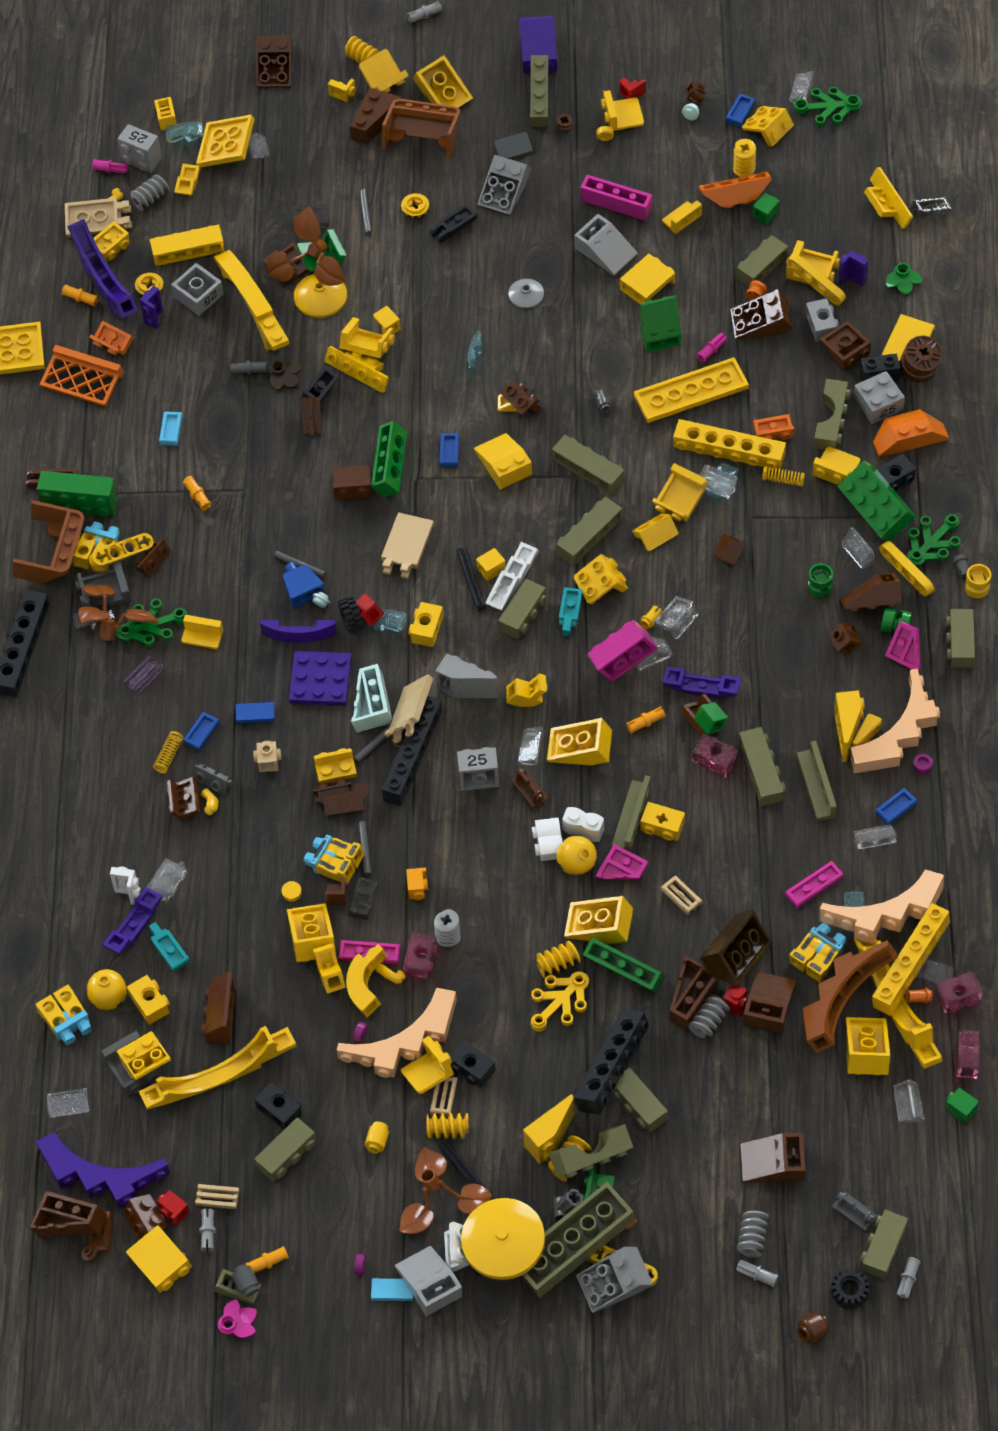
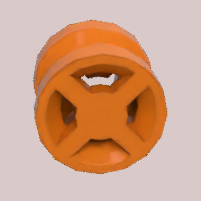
(756, 290)

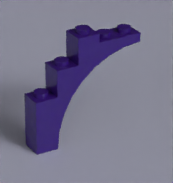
(117, 297)
(94, 1178)

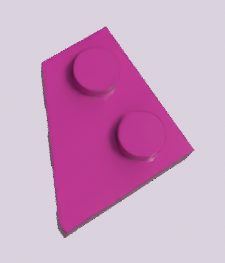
(905, 646)
(622, 865)

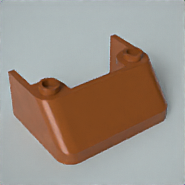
(421, 120)
(62, 524)

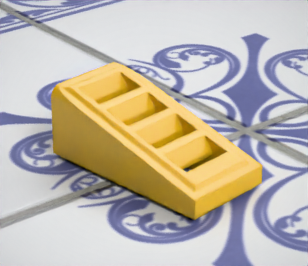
(165, 114)
(869, 728)

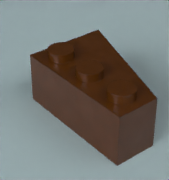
(370, 115)
(692, 990)
(66, 1217)

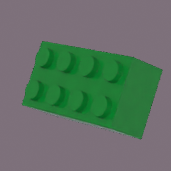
(79, 492)
(876, 501)

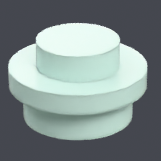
(690, 111)
(321, 599)

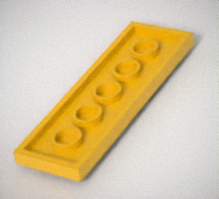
(691, 390)

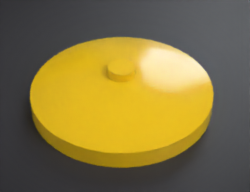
(503, 1238)

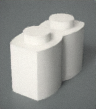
(583, 824)
(548, 838)

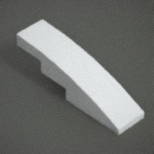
(512, 576)

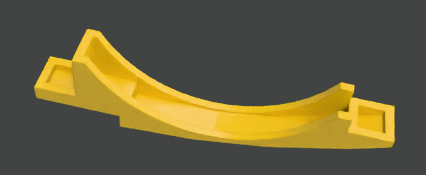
(268, 326)
(910, 1027)
(257, 1051)

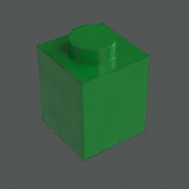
(766, 208)
(711, 718)
(961, 1105)

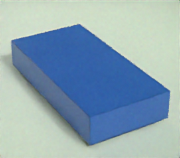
(740, 110)
(449, 449)
(255, 712)
(201, 731)
(896, 806)

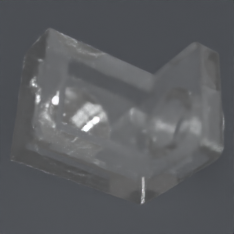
(258, 146)

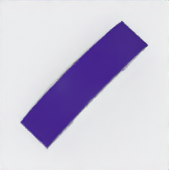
(298, 634)
(697, 685)
(134, 923)

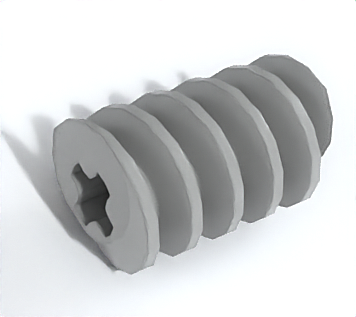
(149, 190)
(447, 928)
(708, 1016)
(750, 1233)

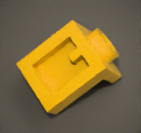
(342, 91)

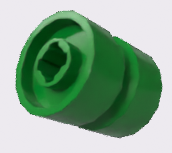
(820, 580)
(892, 618)

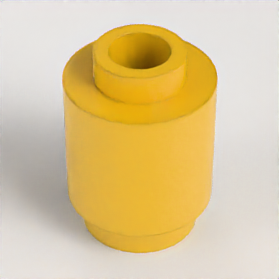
(377, 1137)

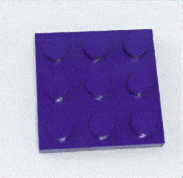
(320, 678)

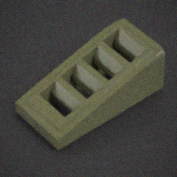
(227, 1291)

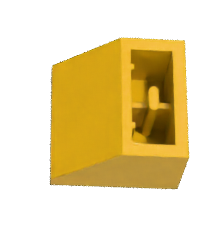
(142, 1056)

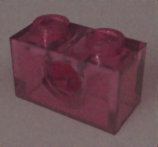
(720, 763)
(420, 945)
(965, 984)
(968, 1054)

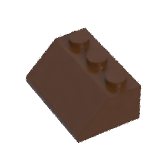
(219, 1009)

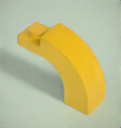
(358, 977)

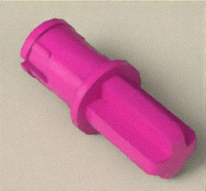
(109, 166)
(711, 347)

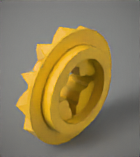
(420, 201)
(145, 279)

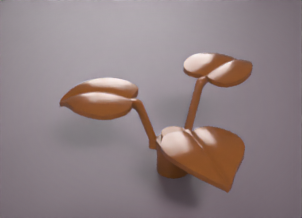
(328, 268)
(108, 625)
(427, 1171)

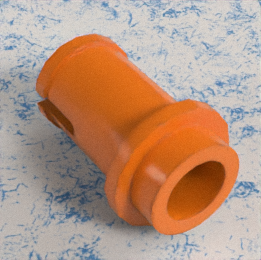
(918, 996)

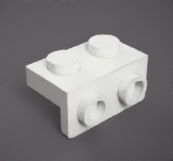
(125, 882)
(453, 1248)

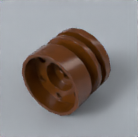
(915, 366)

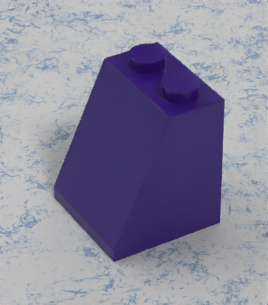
(538, 38)

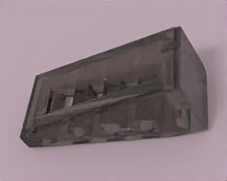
(920, 213)

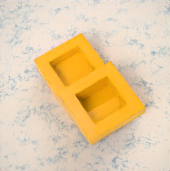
(188, 179)

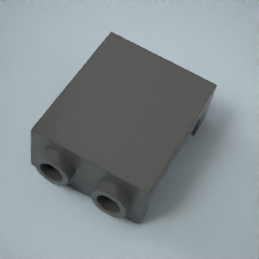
(113, 578)
(112, 1059)

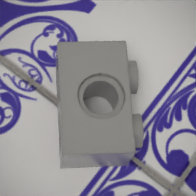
(820, 318)

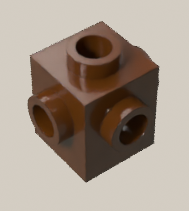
(845, 638)

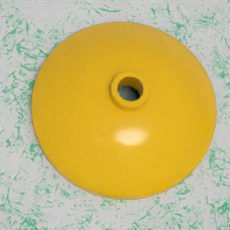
(316, 301)

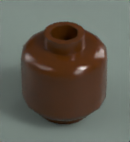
(812, 1327)

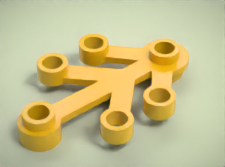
(560, 998)

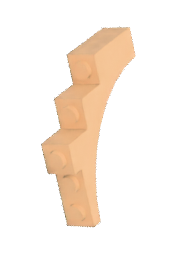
(887, 749)
(892, 914)
(408, 1044)

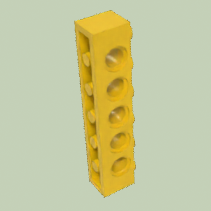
(722, 438)
(911, 959)

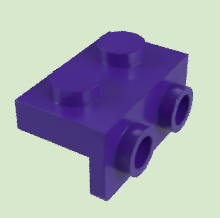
(854, 268)
(151, 306)

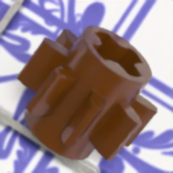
(695, 92)

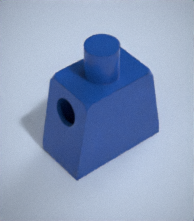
(301, 584)

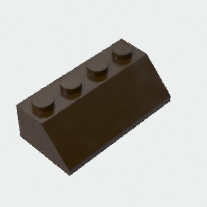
(737, 948)

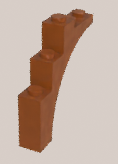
(834, 992)

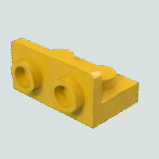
(112, 241)
(335, 766)

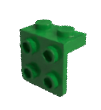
(333, 250)

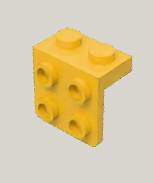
(382, 71)
(621, 113)
(771, 122)
(834, 465)
(599, 578)
(429, 1068)

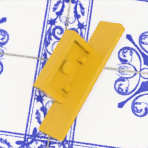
(886, 199)
(358, 366)

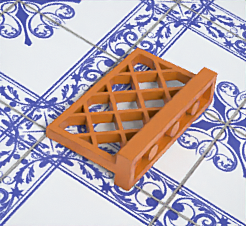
(88, 363)

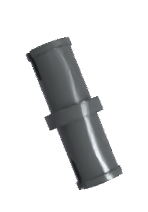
(248, 367)

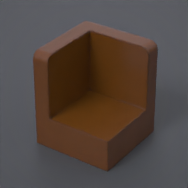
(729, 549)
(336, 893)

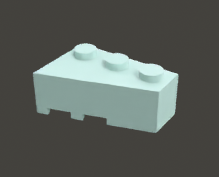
(371, 702)

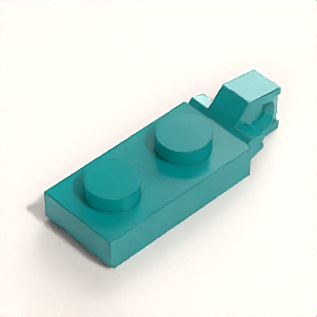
(570, 609)
(168, 947)

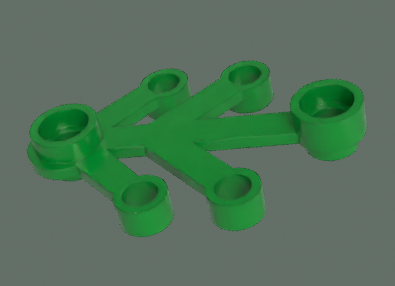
(848, 103)
(932, 542)
(150, 627)

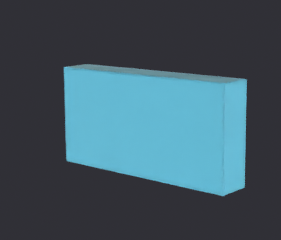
(170, 428)
(390, 1290)

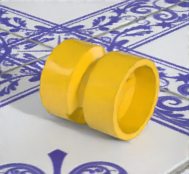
(978, 581)

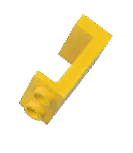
(822, 262)
(646, 279)
(365, 341)
(680, 493)
(159, 1259)

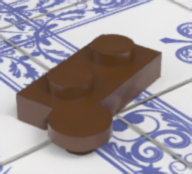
(345, 801)
(99, 1242)

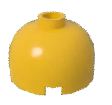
(576, 855)
(106, 989)

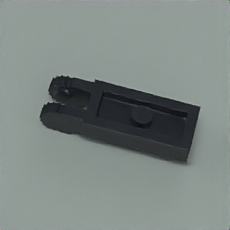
(453, 223)

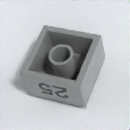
(139, 148)
(197, 289)
(879, 397)
(478, 768)

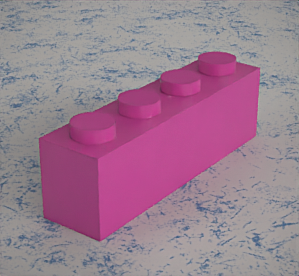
(616, 197)

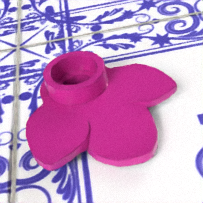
(240, 1318)

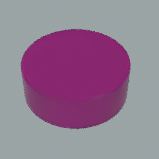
(922, 763)
(360, 1032)
(360, 1263)

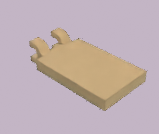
(98, 214)
(406, 543)
(409, 708)

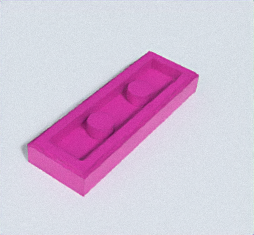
(814, 884)
(350, 949)

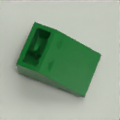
(660, 324)

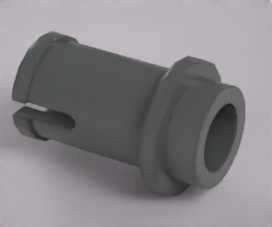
(604, 405)
(960, 562)

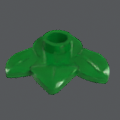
(903, 281)

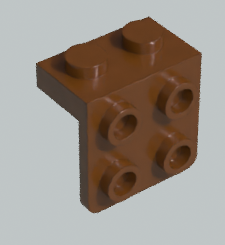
(352, 482)

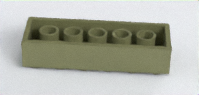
(579, 1237)

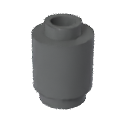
(245, 1280)

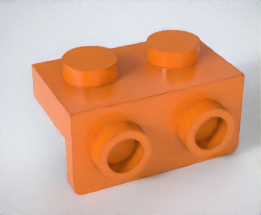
(112, 338)
(774, 427)

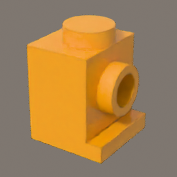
(417, 883)

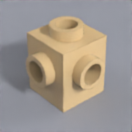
(267, 756)

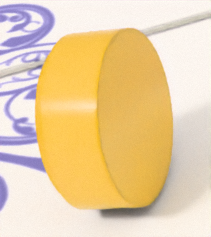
(605, 133)
(291, 891)

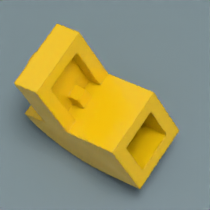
(526, 693)
(328, 968)

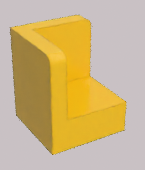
(387, 319)
(490, 564)

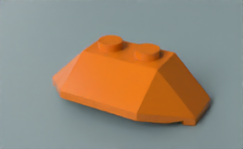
(737, 190)
(908, 432)

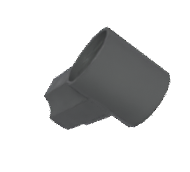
(566, 1203)

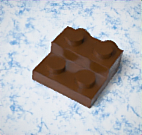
(846, 345)

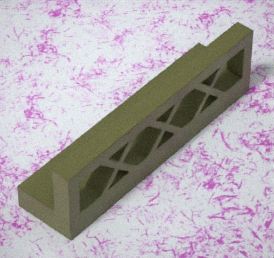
(817, 783)
(632, 813)

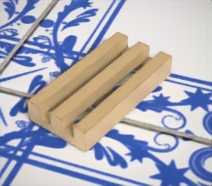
(692, 906)
(454, 1080)
(217, 1189)

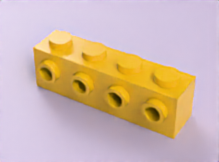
(187, 245)

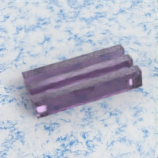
(140, 672)

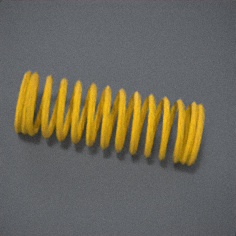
(799, 483)
(177, 739)

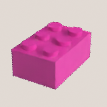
(622, 650)

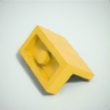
(683, 216)
(656, 531)
(202, 632)

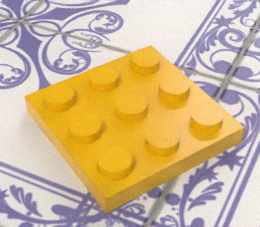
(225, 141)
(21, 348)

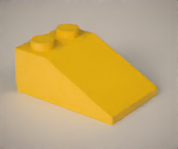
(442, 84)
(504, 460)
(848, 713)
(580, 743)
(600, 919)
(309, 930)
(867, 1046)
(548, 1131)

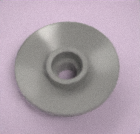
(528, 298)

